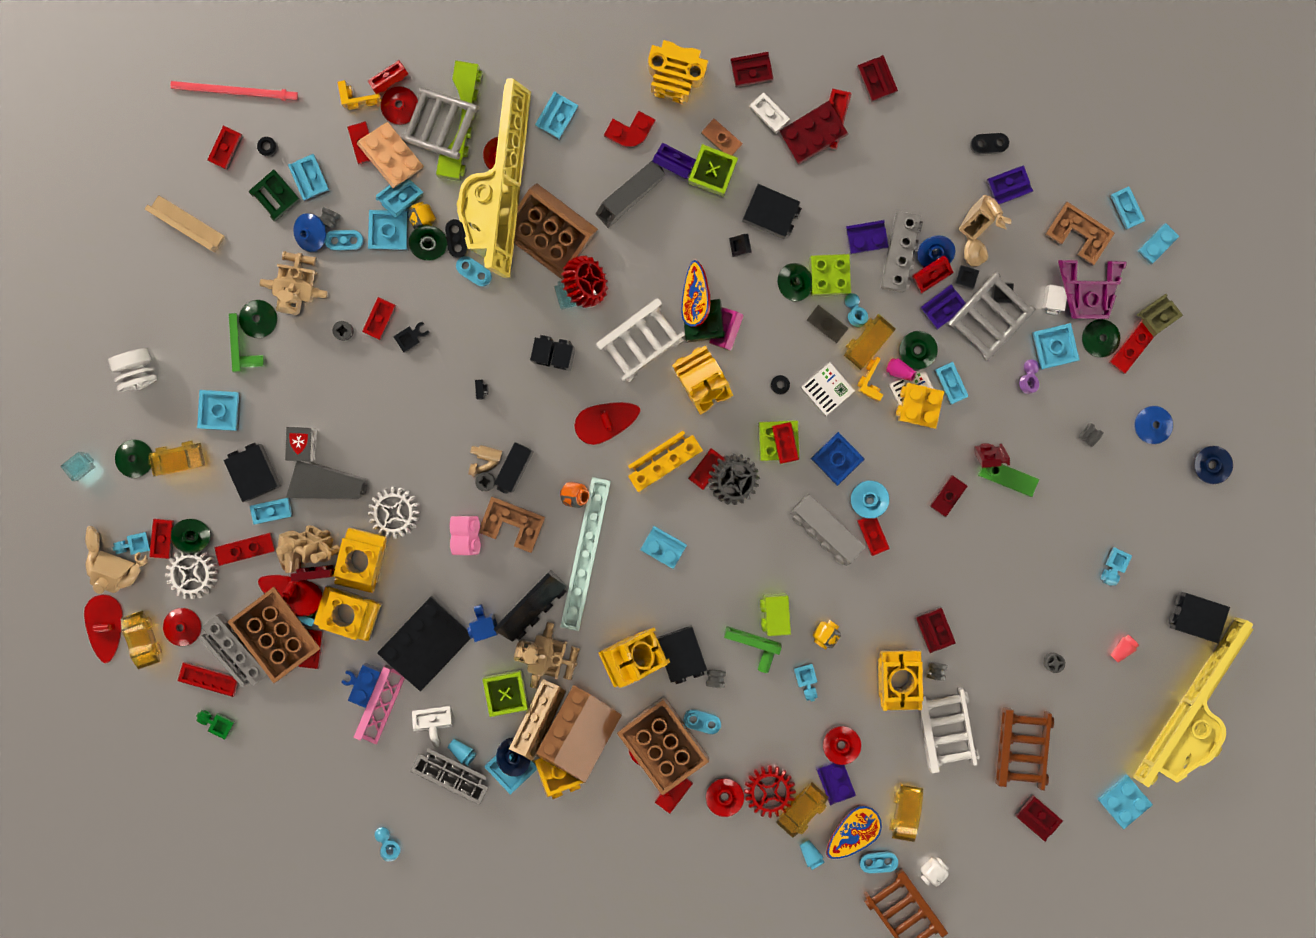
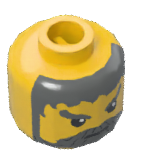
(420, 215)
(826, 634)

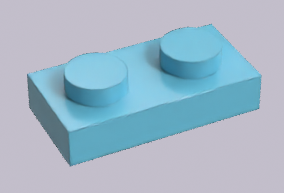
(1127, 207)
(1158, 243)
(951, 383)
(271, 511)

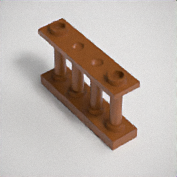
(1006, 756)
(912, 897)

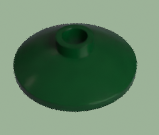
(427, 249)
(788, 285)
(267, 321)
(1092, 342)
(925, 343)
(142, 462)
(190, 529)

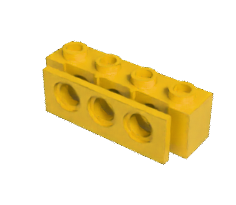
(665, 463)

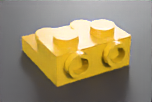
(920, 405)
(555, 780)

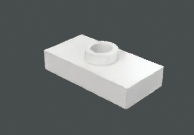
(770, 113)

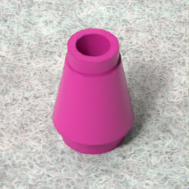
(900, 370)

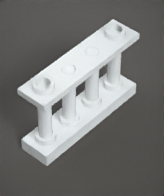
(638, 321)
(932, 742)

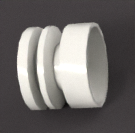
(132, 369)

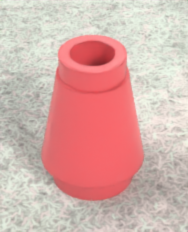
(1124, 648)

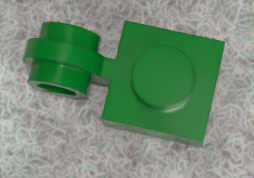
(219, 725)

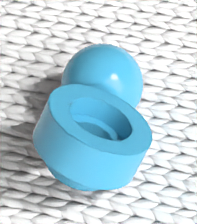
(857, 315)
(382, 835)

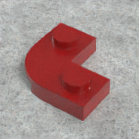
(631, 135)

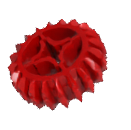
(584, 281)
(774, 784)

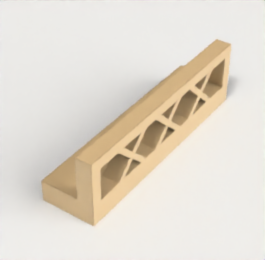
(186, 223)
(537, 719)

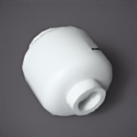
(934, 871)

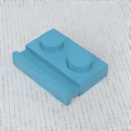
(556, 115)
(308, 177)
(400, 197)
(663, 547)

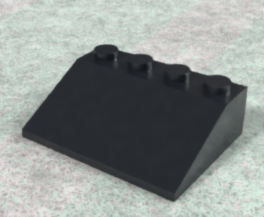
(529, 608)
(425, 644)

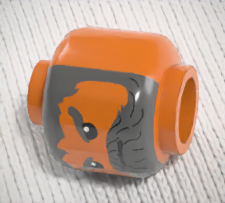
(574, 495)

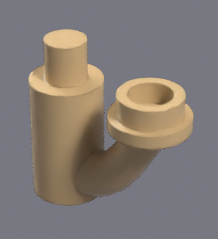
(485, 453)

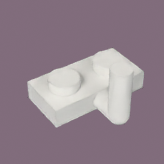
(432, 720)

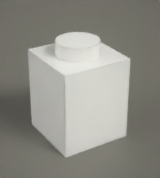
(1054, 299)

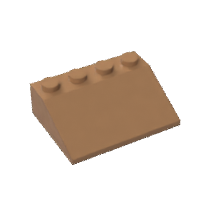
(550, 229)
(274, 635)
(578, 734)
(663, 746)

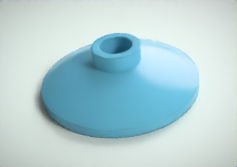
(872, 490)

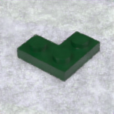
(711, 328)

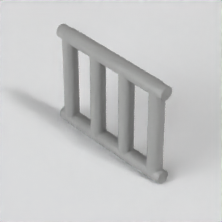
(455, 105)
(969, 308)

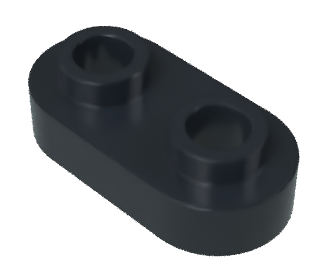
(990, 143)
(455, 239)

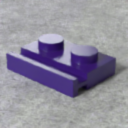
(674, 160)
(1010, 185)
(867, 237)
(943, 306)
(836, 782)

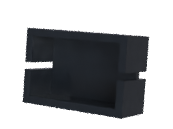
(543, 352)

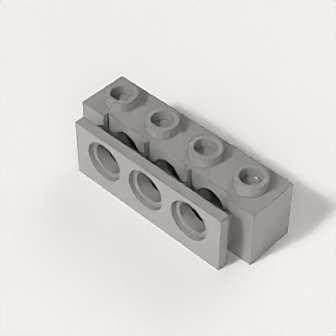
(236, 650)
(448, 779)

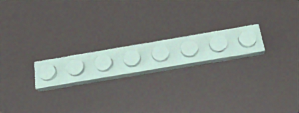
(585, 554)

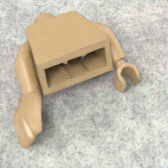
(977, 220)
(106, 570)

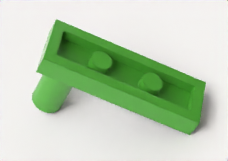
(240, 361)
(1010, 478)
(769, 646)

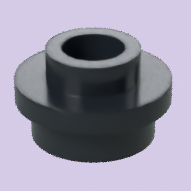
(260, 146)
(780, 390)

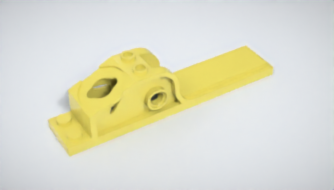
(492, 197)
(1180, 735)

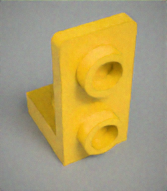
(347, 92)
(872, 392)

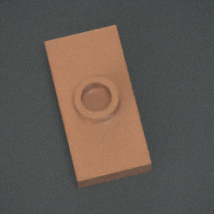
(721, 137)

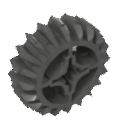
(748, 475)

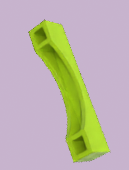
(465, 79)

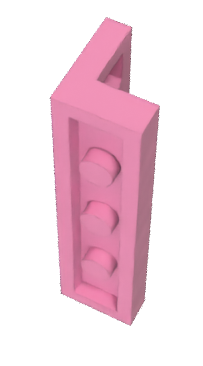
(372, 705)

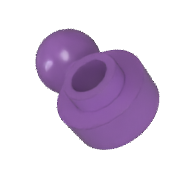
(1030, 383)

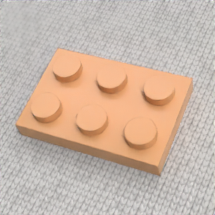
(390, 154)

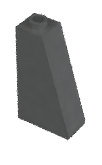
(629, 193)
(322, 482)

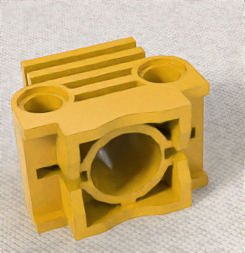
(673, 76)
(702, 379)
(373, 546)
(364, 608)
(633, 658)
(909, 696)

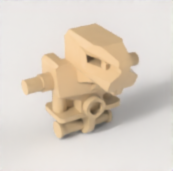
(294, 284)
(305, 547)
(546, 656)

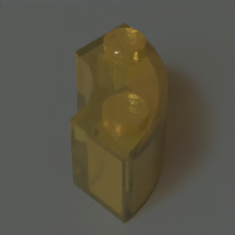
(869, 342)
(176, 459)
(140, 639)
(802, 810)
(907, 813)

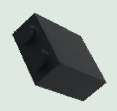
(772, 211)
(513, 468)
(251, 472)
(1199, 617)
(684, 655)

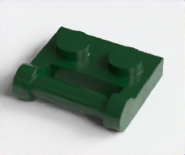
(278, 190)

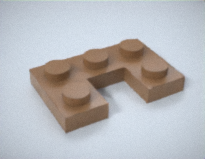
(1074, 219)
(501, 511)

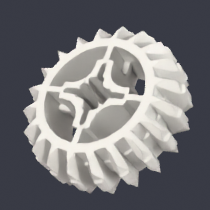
(403, 499)
(182, 586)

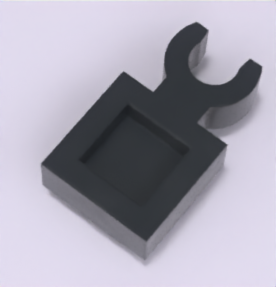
(409, 338)

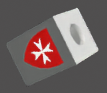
(300, 444)

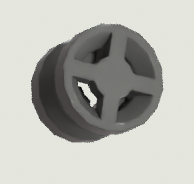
(329, 217)
(346, 332)
(1091, 435)
(485, 483)
(1056, 665)
(936, 671)
(715, 678)

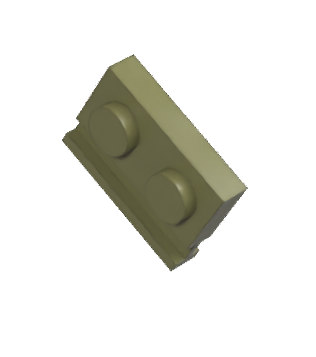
(1160, 315)

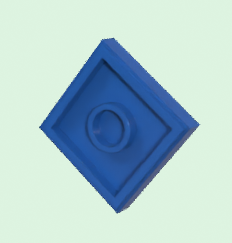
(837, 458)

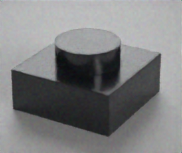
(740, 245)
(966, 277)
(1000, 296)
(481, 389)

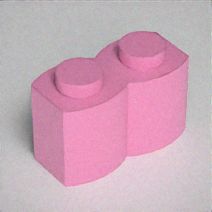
(464, 535)

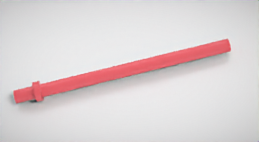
(283, 94)

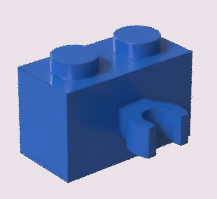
(483, 626)
(363, 684)

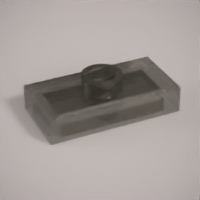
(827, 324)

